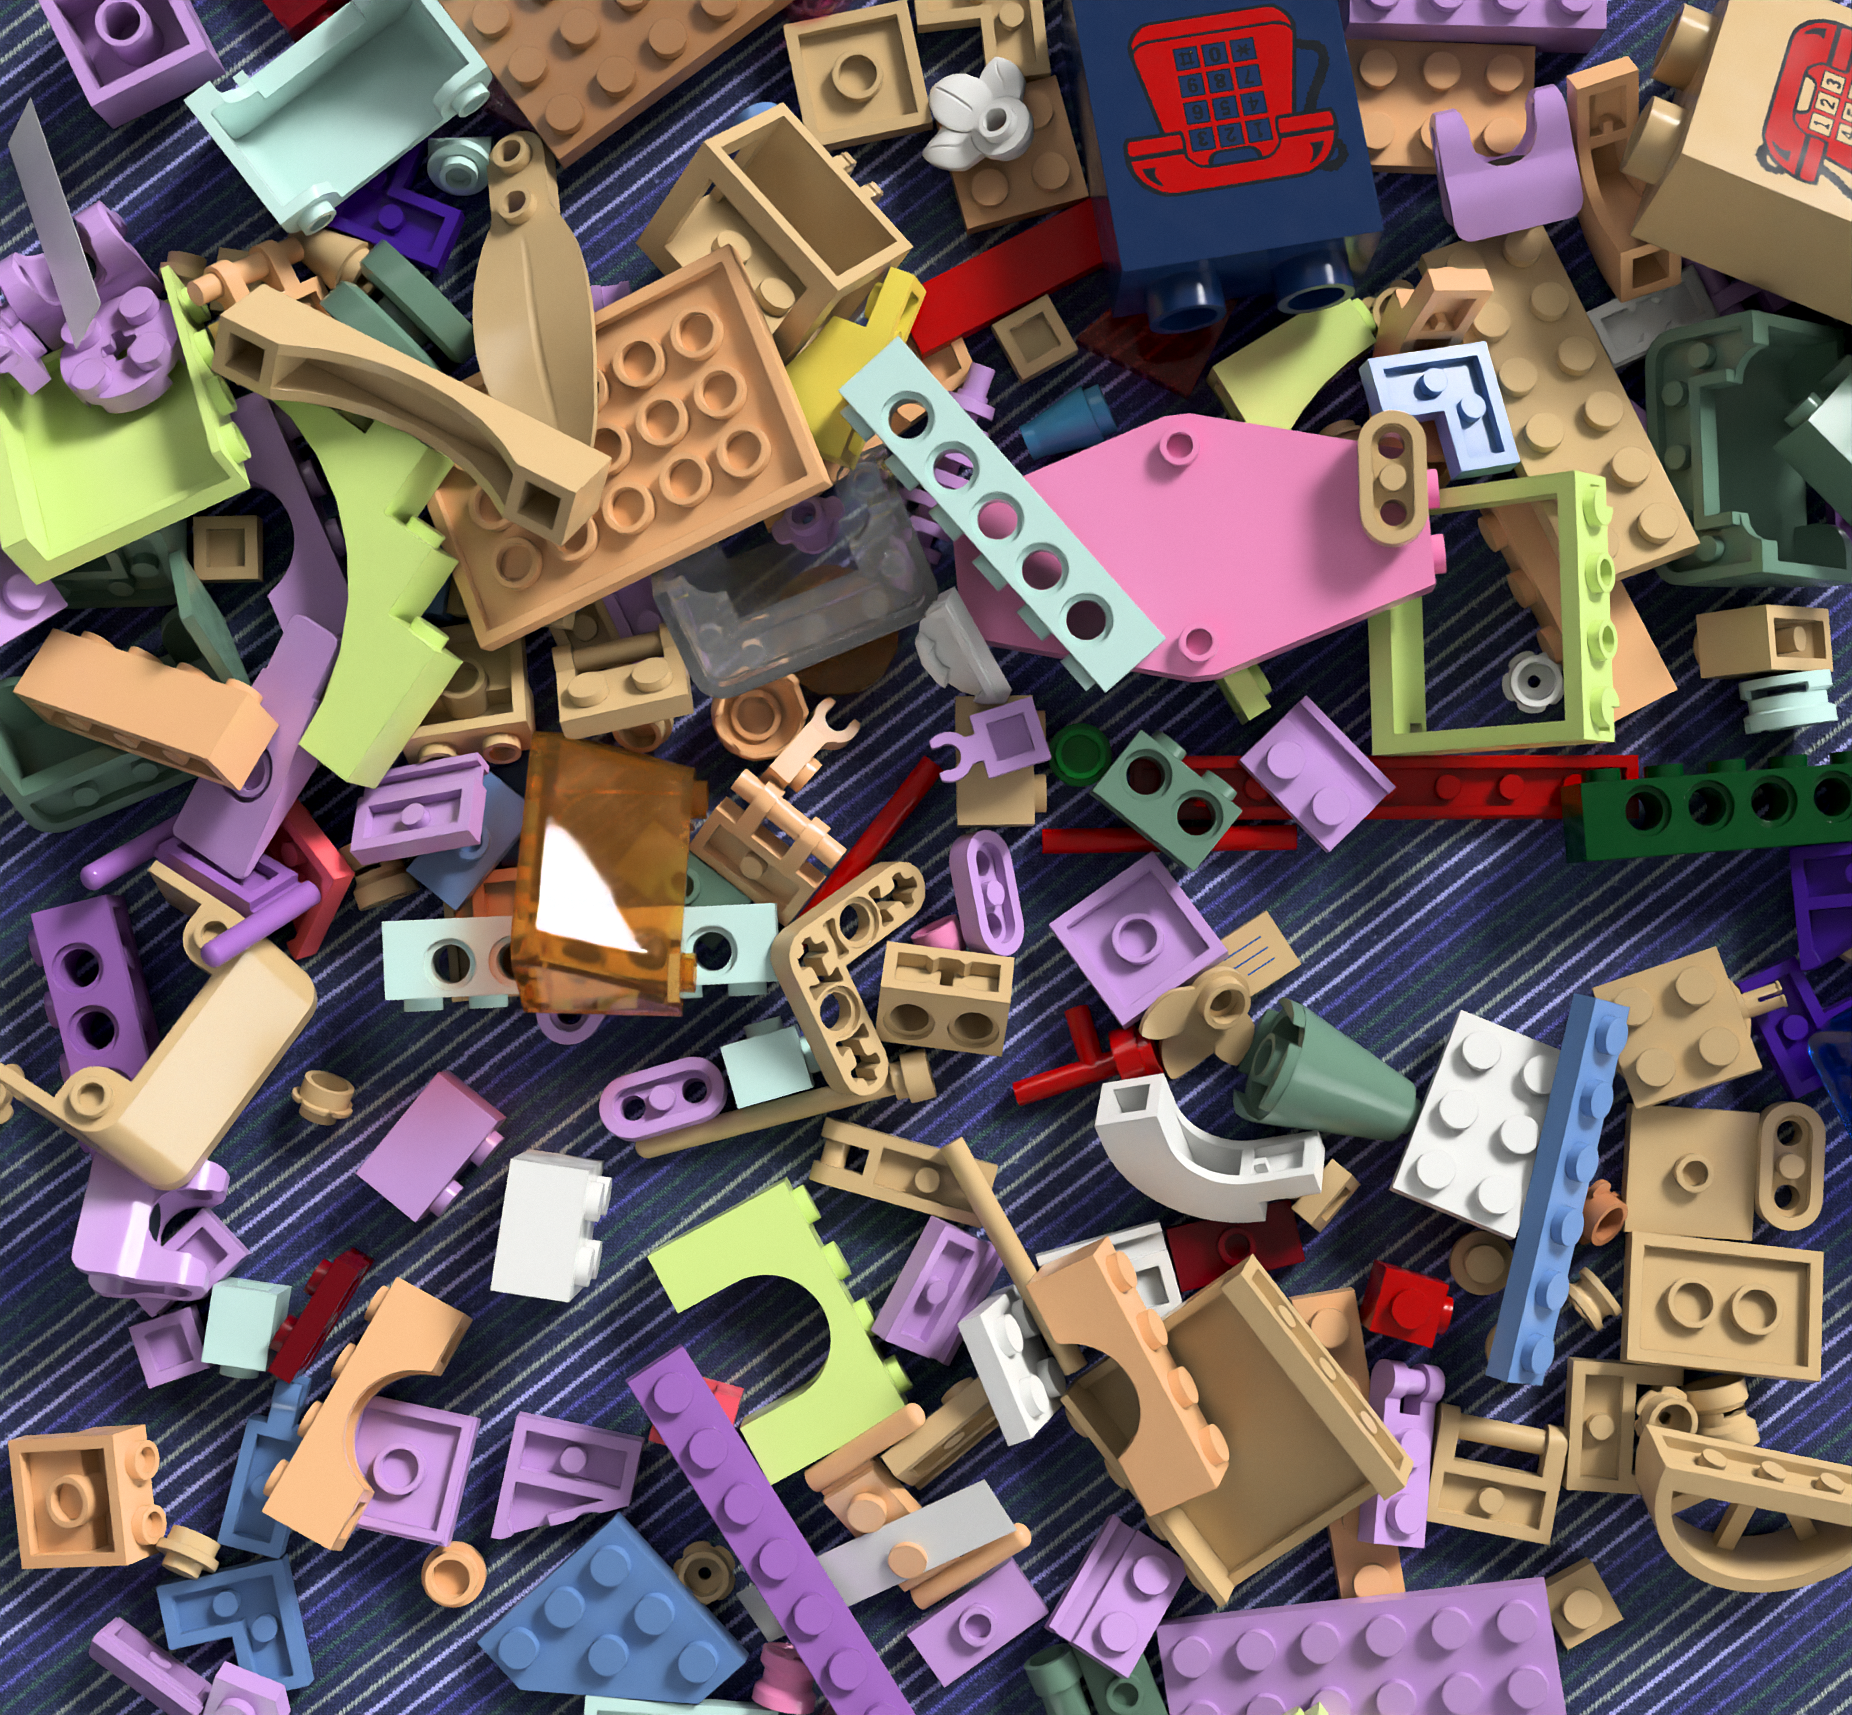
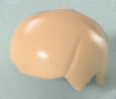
(761, 720)

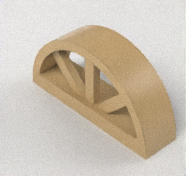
(1688, 1468)

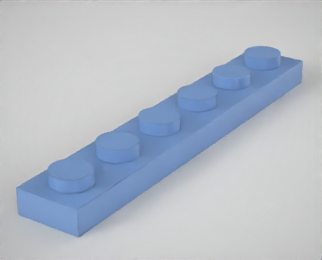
(1558, 1191)

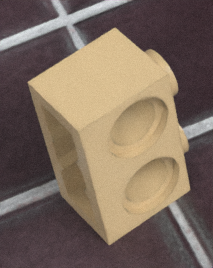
(944, 998)

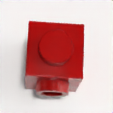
(1405, 1304)

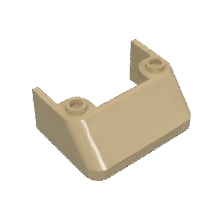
(204, 1067)

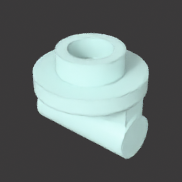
(459, 164)

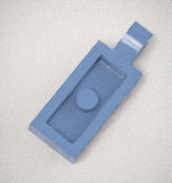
(262, 1448)

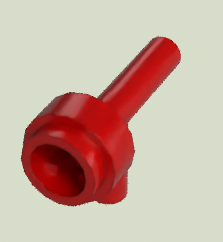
(1129, 1056)

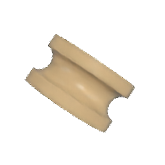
(1592, 1299)

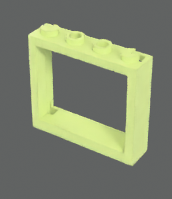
(1587, 632)

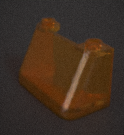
(604, 880)

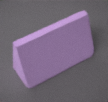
(149, 1669)

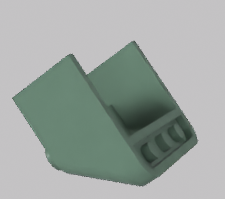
(69, 779)

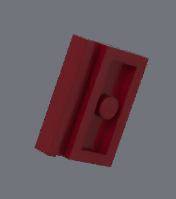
(331, 1291)

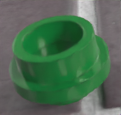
(1080, 755)

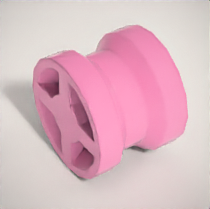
(785, 1681)

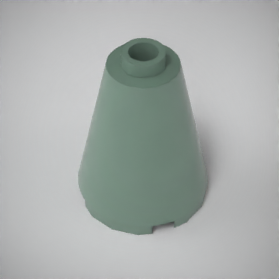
(1321, 1080)

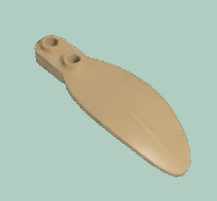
(534, 296)

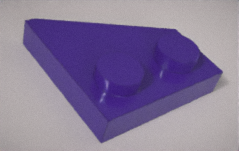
(1822, 901)

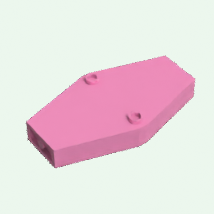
(1219, 536)

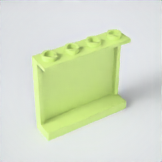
(99, 479)

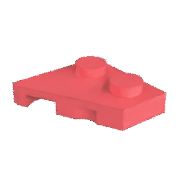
(309, 852)

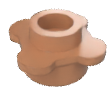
(1602, 1214)

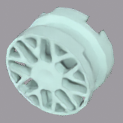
(1790, 708)

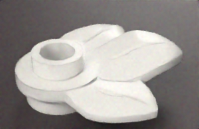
(972, 114)

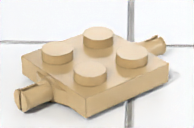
(1686, 1027)

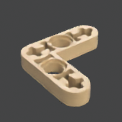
(828, 957)

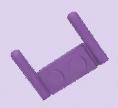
(264, 898)

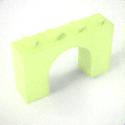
(776, 1237)

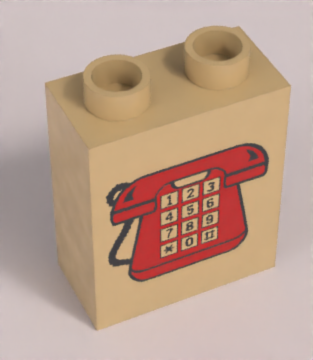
(1754, 147)

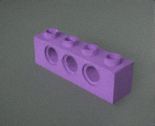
(118, 991)

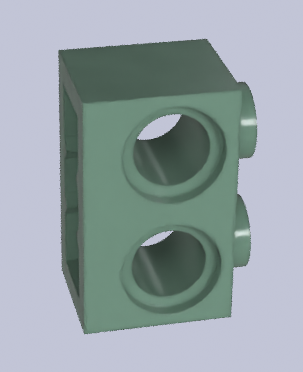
(1156, 814)

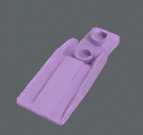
(238, 825)

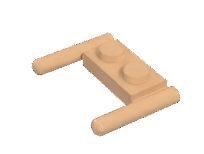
(869, 1496)

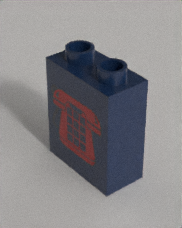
(1220, 154)

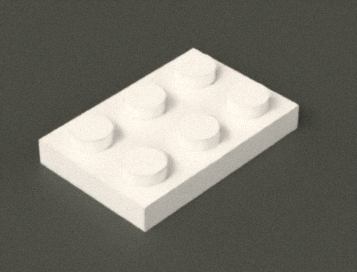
(1479, 1126)

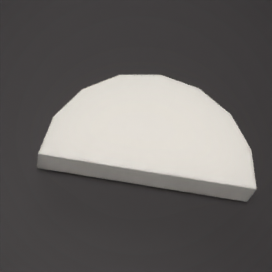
(957, 652)

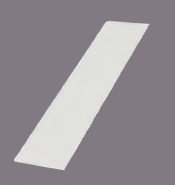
(54, 224)
(862, 1567)

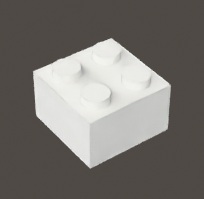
(549, 1225)

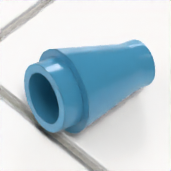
(1070, 424)

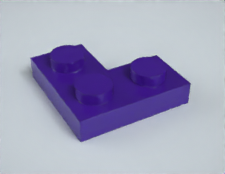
(408, 221)
(1787, 1030)

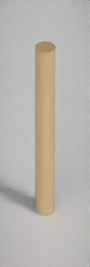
(1005, 1243)

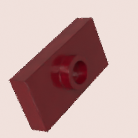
(1210, 1248)

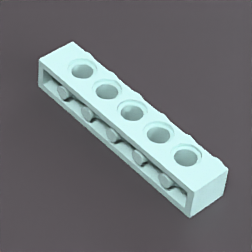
(899, 379)
(415, 947)

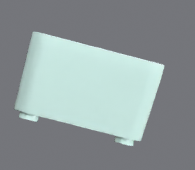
(343, 105)

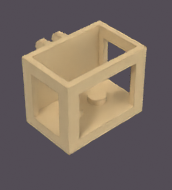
(794, 217)

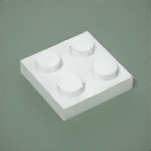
(1013, 1364)

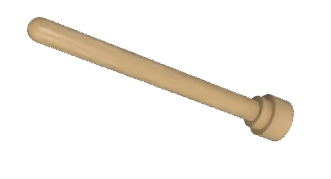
(905, 1079)

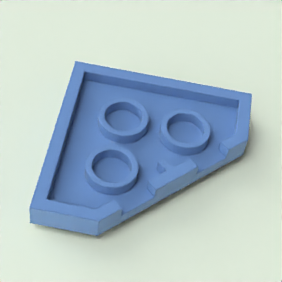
(614, 1627)

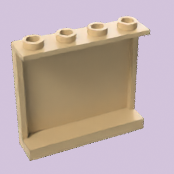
(1292, 1424)

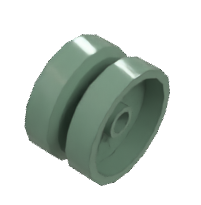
(408, 312)

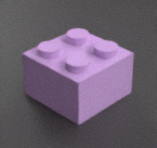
(133, 52)

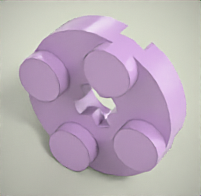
(153, 347)

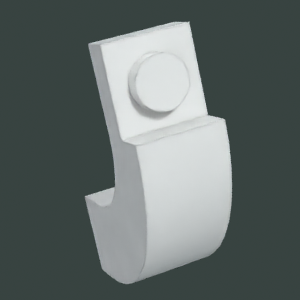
(1196, 1170)

